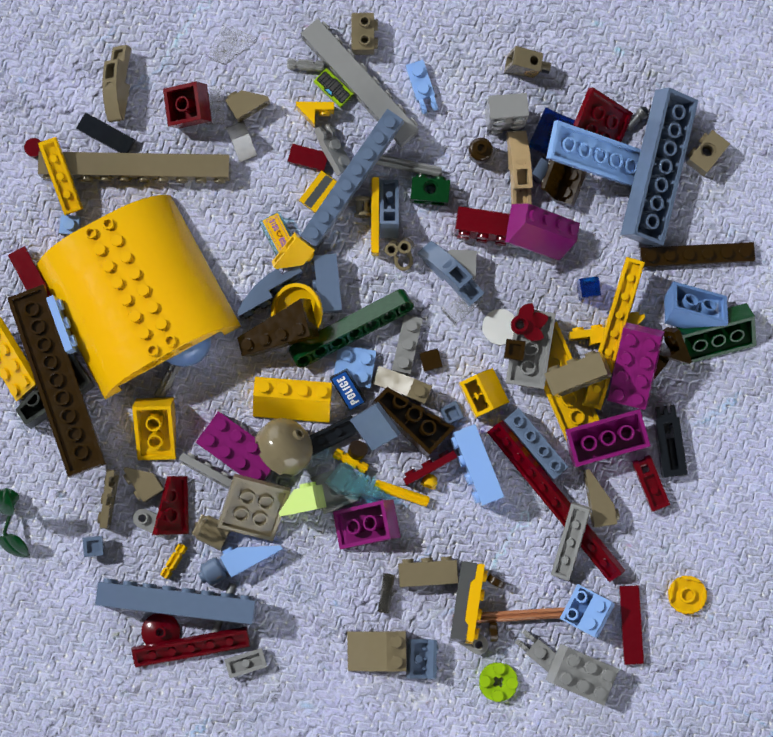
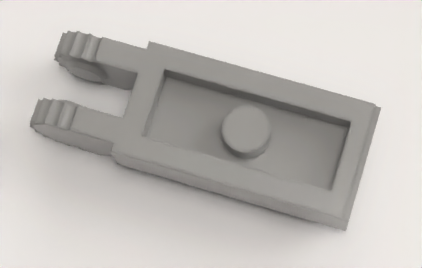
(332, 148)
(538, 651)

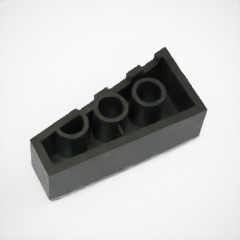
(32, 408)

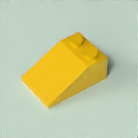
(155, 428)

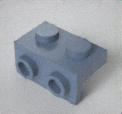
(422, 659)

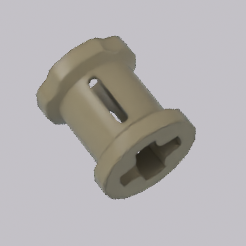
(365, 201)

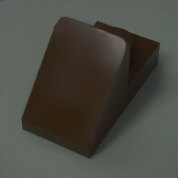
(676, 348)

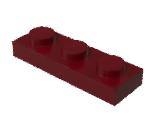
(429, 466)

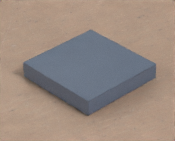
(375, 426)

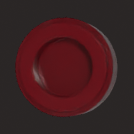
(32, 148)

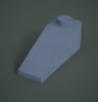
(389, 208)

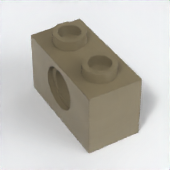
(715, 145)

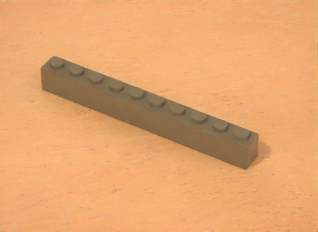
(144, 167)

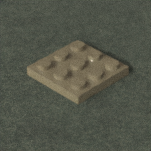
(253, 507)

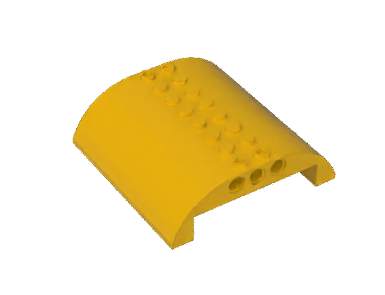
(135, 290)

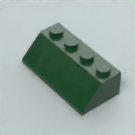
(720, 340)

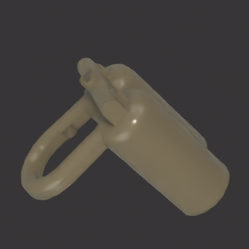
(404, 247)
(208, 533)

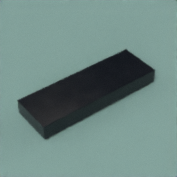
(105, 134)
(333, 435)

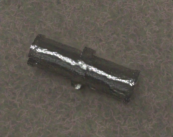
(386, 593)

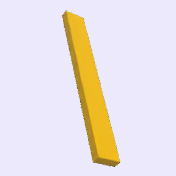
(614, 326)

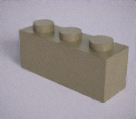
(427, 572)

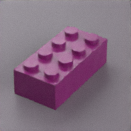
(635, 365)
(234, 447)

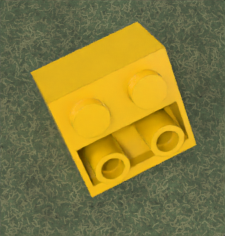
(483, 392)

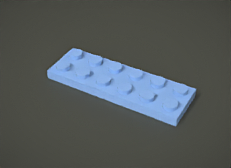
(593, 153)

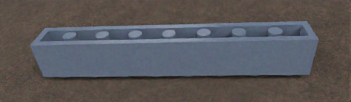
(352, 178)

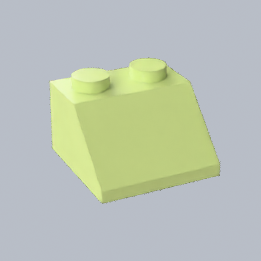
(304, 499)

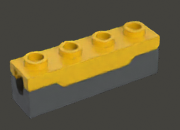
(467, 602)

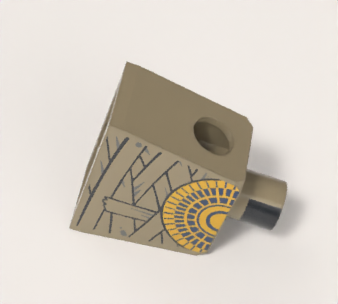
(525, 63)

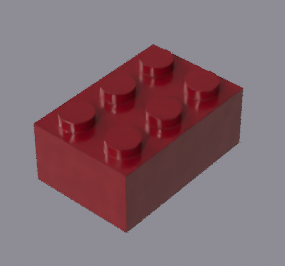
(481, 225)

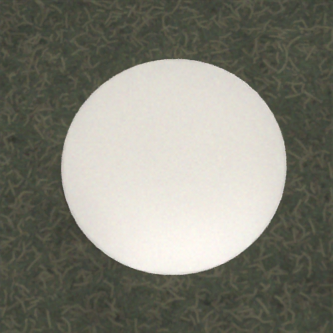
(497, 326)

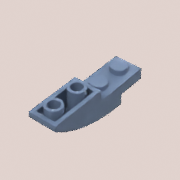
(452, 272)
(261, 293)

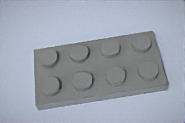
(536, 357)

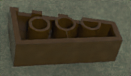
(283, 329)

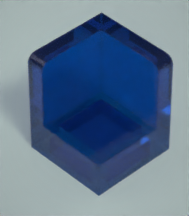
(588, 287)

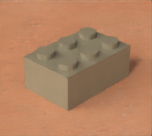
(578, 373)

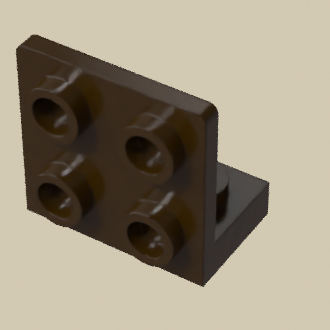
(562, 183)

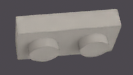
(245, 663)

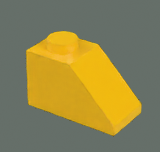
(294, 253)

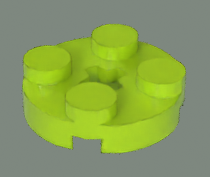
(509, 681)

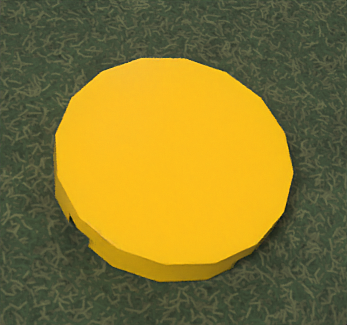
(687, 594)

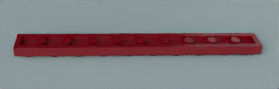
(553, 497)

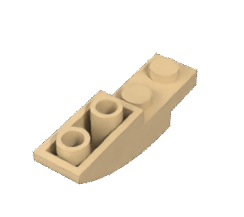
(520, 167)

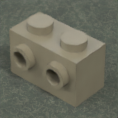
(362, 33)

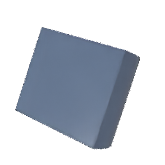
(540, 171)

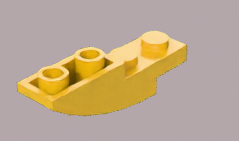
(595, 334)

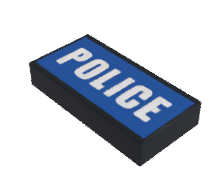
(348, 389)

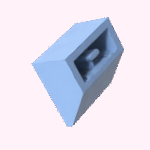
(587, 611)

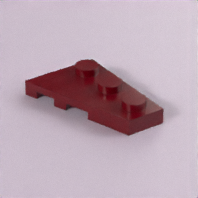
(173, 508)

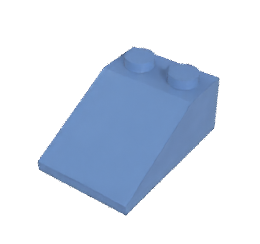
(694, 307)

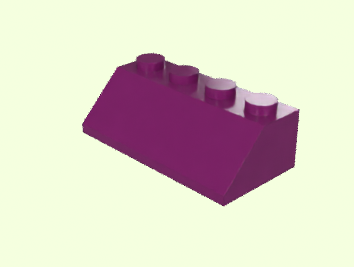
(541, 231)
(607, 438)

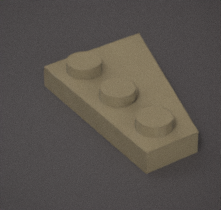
(108, 498)

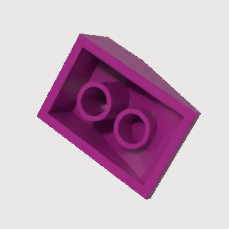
(366, 524)

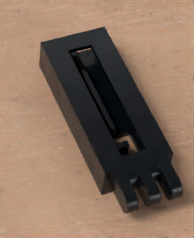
(670, 450)

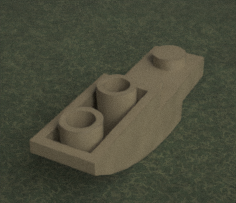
(113, 83)

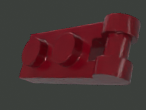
(650, 484)

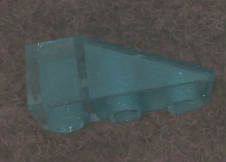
(348, 483)

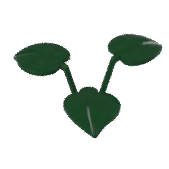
(11, 542)

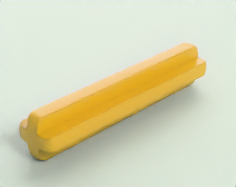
(403, 493)

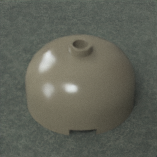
(284, 446)

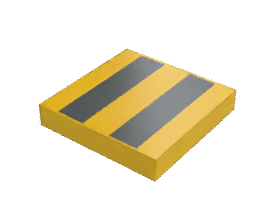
(317, 191)

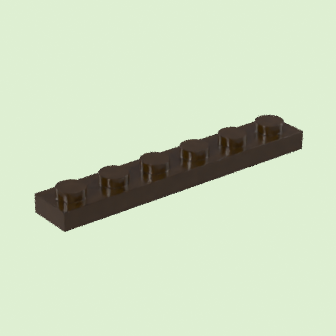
(697, 254)

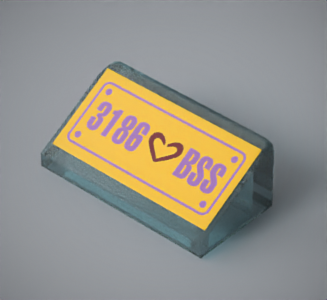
(275, 231)

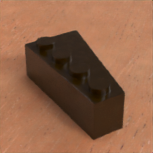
(414, 422)

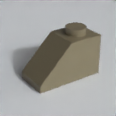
(245, 104)

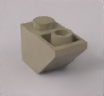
(145, 483)

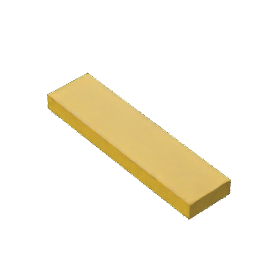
(60, 176)
(375, 216)

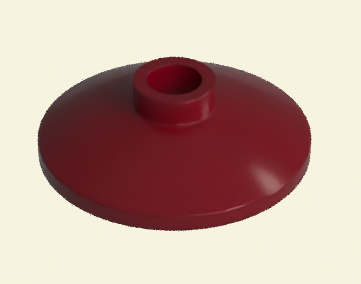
(163, 621)

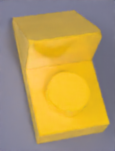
(310, 109)

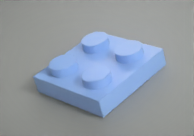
(358, 362)

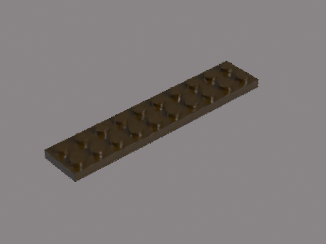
(56, 382)

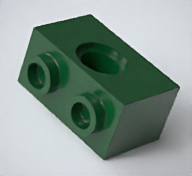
(420, 196)

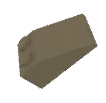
(376, 650)

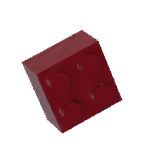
(187, 105)

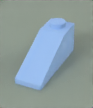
(242, 558)

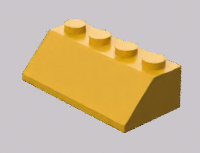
(292, 399)

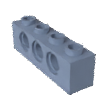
(535, 444)

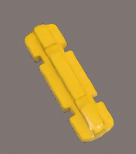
(340, 455)
(173, 561)

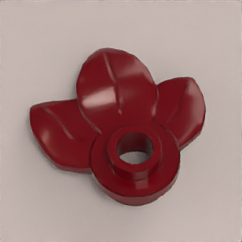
(532, 323)

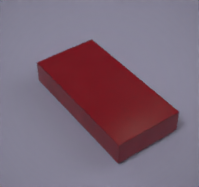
(307, 157)

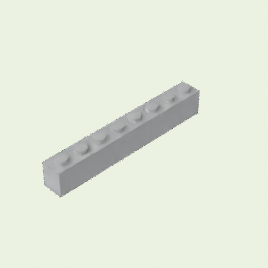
(355, 78)

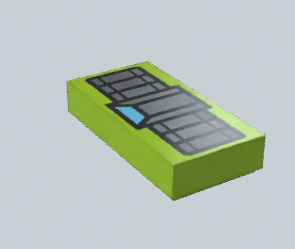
(333, 88)

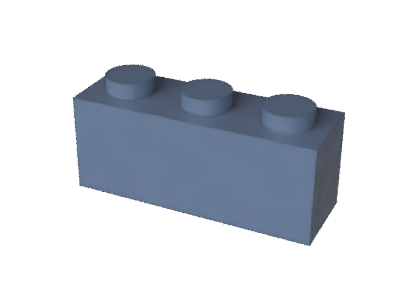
(327, 282)

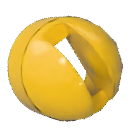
(429, 481)

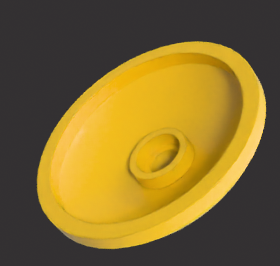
(292, 293)

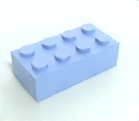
(477, 465)

